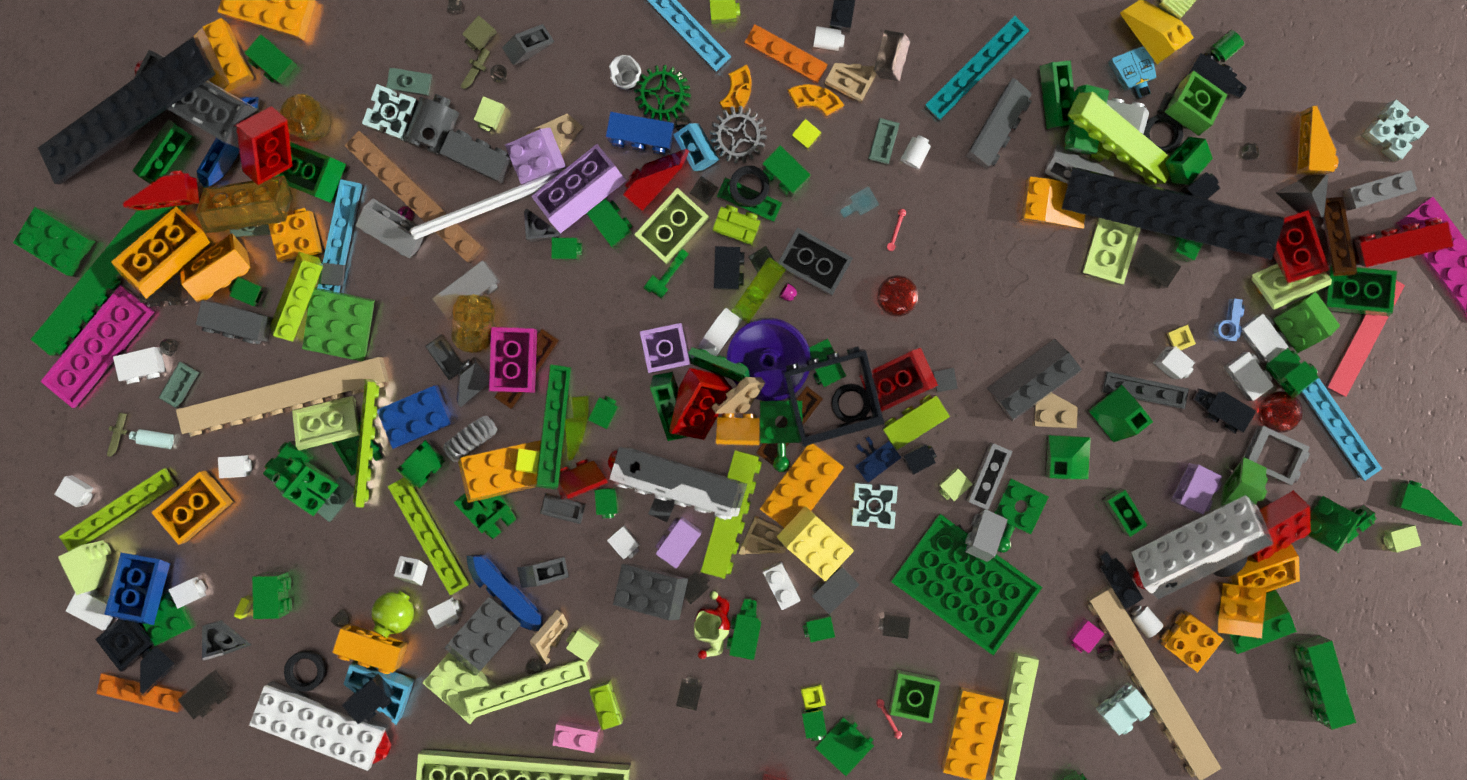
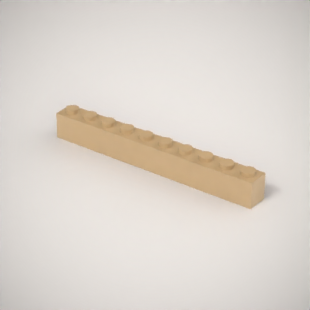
(280, 396)
(1153, 683)

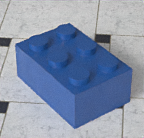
(640, 133)
(415, 416)
(137, 588)

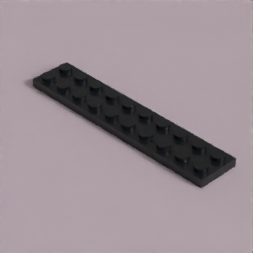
(126, 110)
(1172, 213)

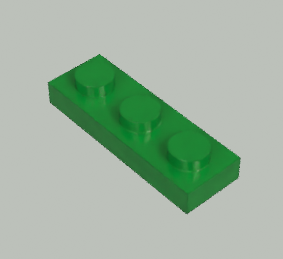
(767, 209)
(718, 364)

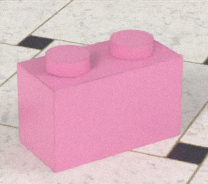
(576, 736)

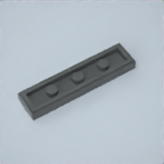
(1147, 390)

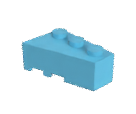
(401, 684)

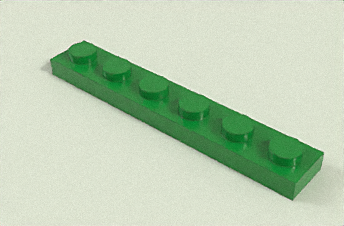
(553, 427)

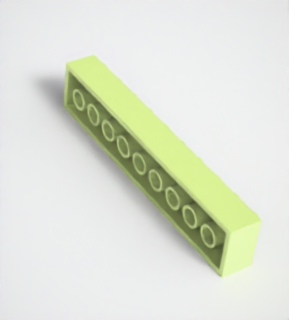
(474, 766)

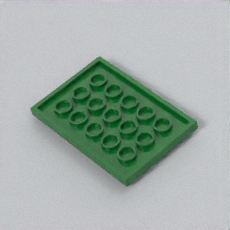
(963, 590)

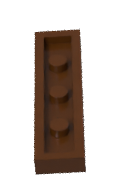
(1339, 237)
(545, 346)
(810, 401)

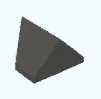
(1307, 194)
(537, 229)
(220, 640)

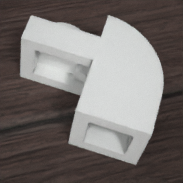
(720, 332)

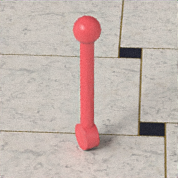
(891, 246)
(880, 703)

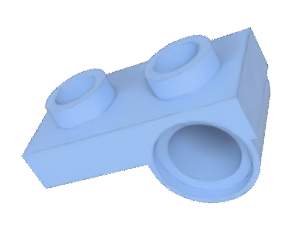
(1234, 312)

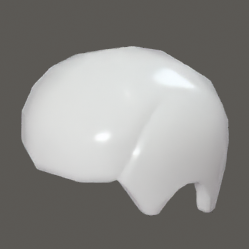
(624, 72)

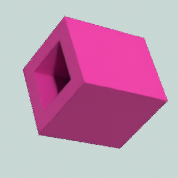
(1086, 636)

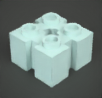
(386, 100)
(1382, 131)
(881, 515)
(1124, 709)

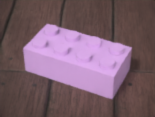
(578, 188)

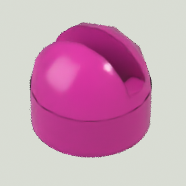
(410, 213)
(788, 292)

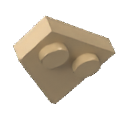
(851, 79)
(564, 130)
(741, 396)
(1055, 413)
(762, 538)
(549, 635)

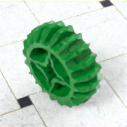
(653, 91)

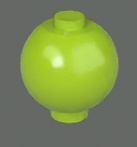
(392, 613)

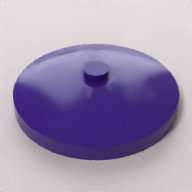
(766, 350)

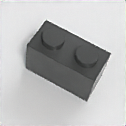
(834, 590)

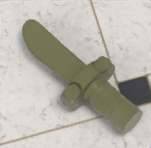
(477, 64)
(117, 431)

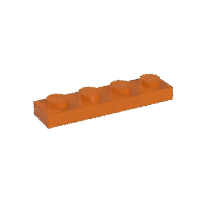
(786, 53)
(129, 690)

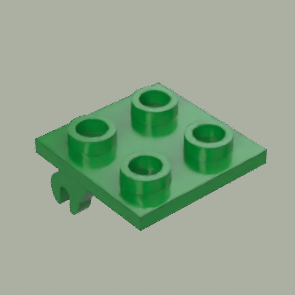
(845, 746)

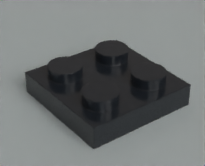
(124, 643)

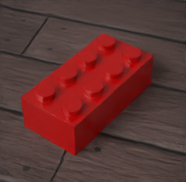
(1403, 243)

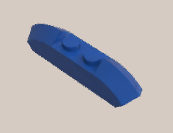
(220, 156)
(498, 585)

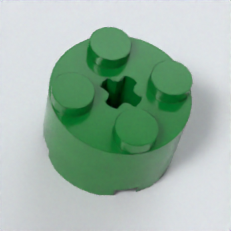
(420, 464)

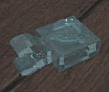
(862, 202)

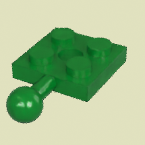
(772, 434)
(1023, 521)

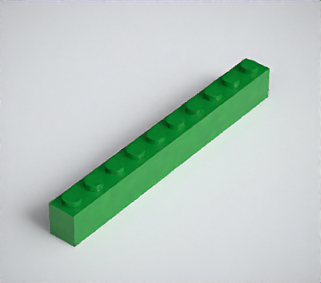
(93, 286)

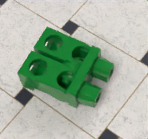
(305, 485)
(486, 514)

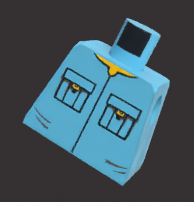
(1134, 70)

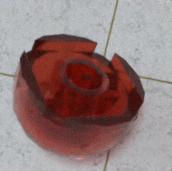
(893, 305)
(1280, 412)

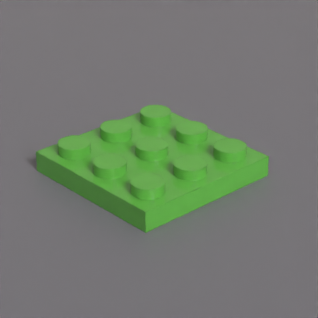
(338, 324)

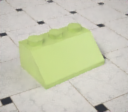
(87, 566)

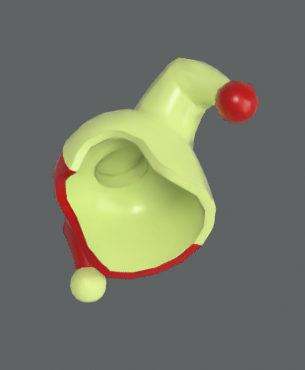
(712, 626)

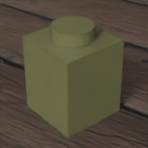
(479, 34)

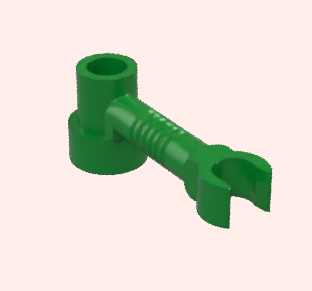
(658, 286)

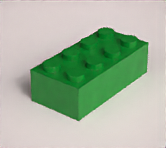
(1325, 682)

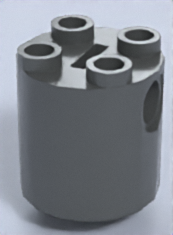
(433, 116)

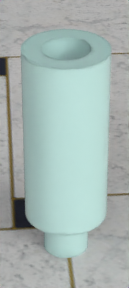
(152, 438)

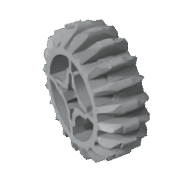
(754, 141)
(470, 438)

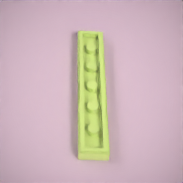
(526, 688)

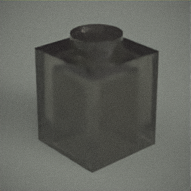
(696, 586)
(894, 625)
(689, 693)

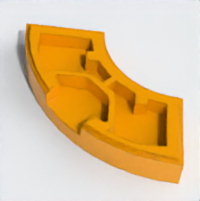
(739, 90)
(815, 97)

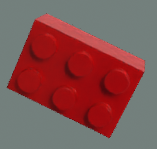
(264, 145)
(1286, 522)

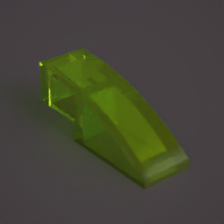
(758, 290)
(577, 426)

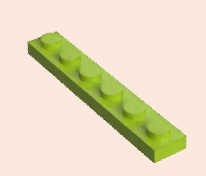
(367, 434)
(118, 510)
(428, 535)

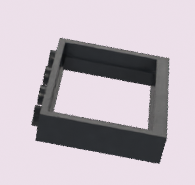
(841, 429)

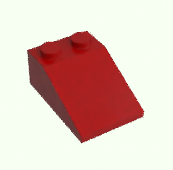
(652, 177)
(167, 191)
(1299, 249)
(902, 379)
(694, 403)
(580, 479)

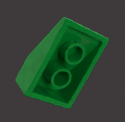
(313, 172)

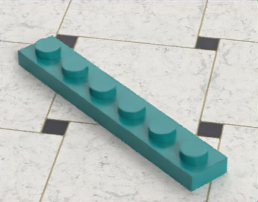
(977, 68)

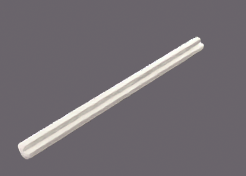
(481, 206)

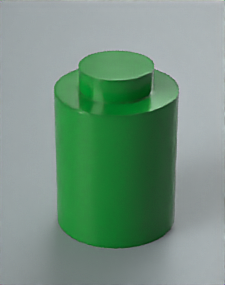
(1226, 46)

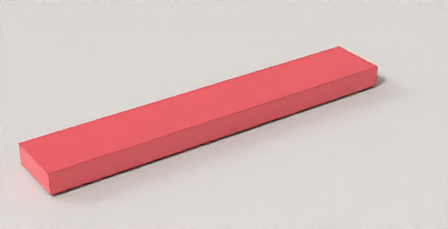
(1358, 350)

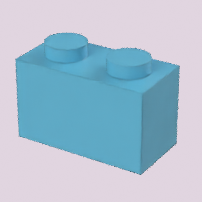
(701, 152)

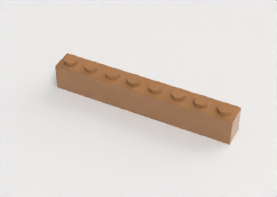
(412, 194)

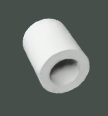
(828, 38)
(916, 152)
(1146, 621)

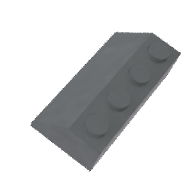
(999, 124)
(1034, 379)

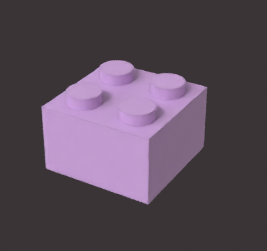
(535, 155)
(665, 348)
(1197, 488)
(678, 542)

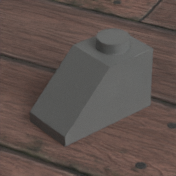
(527, 44)
(471, 380)
(542, 572)

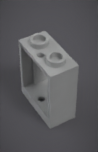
(1257, 444)

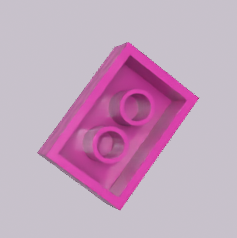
(513, 359)

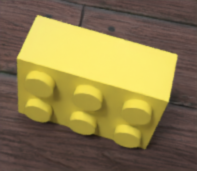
(815, 543)

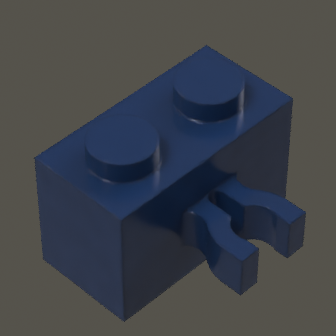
(876, 461)

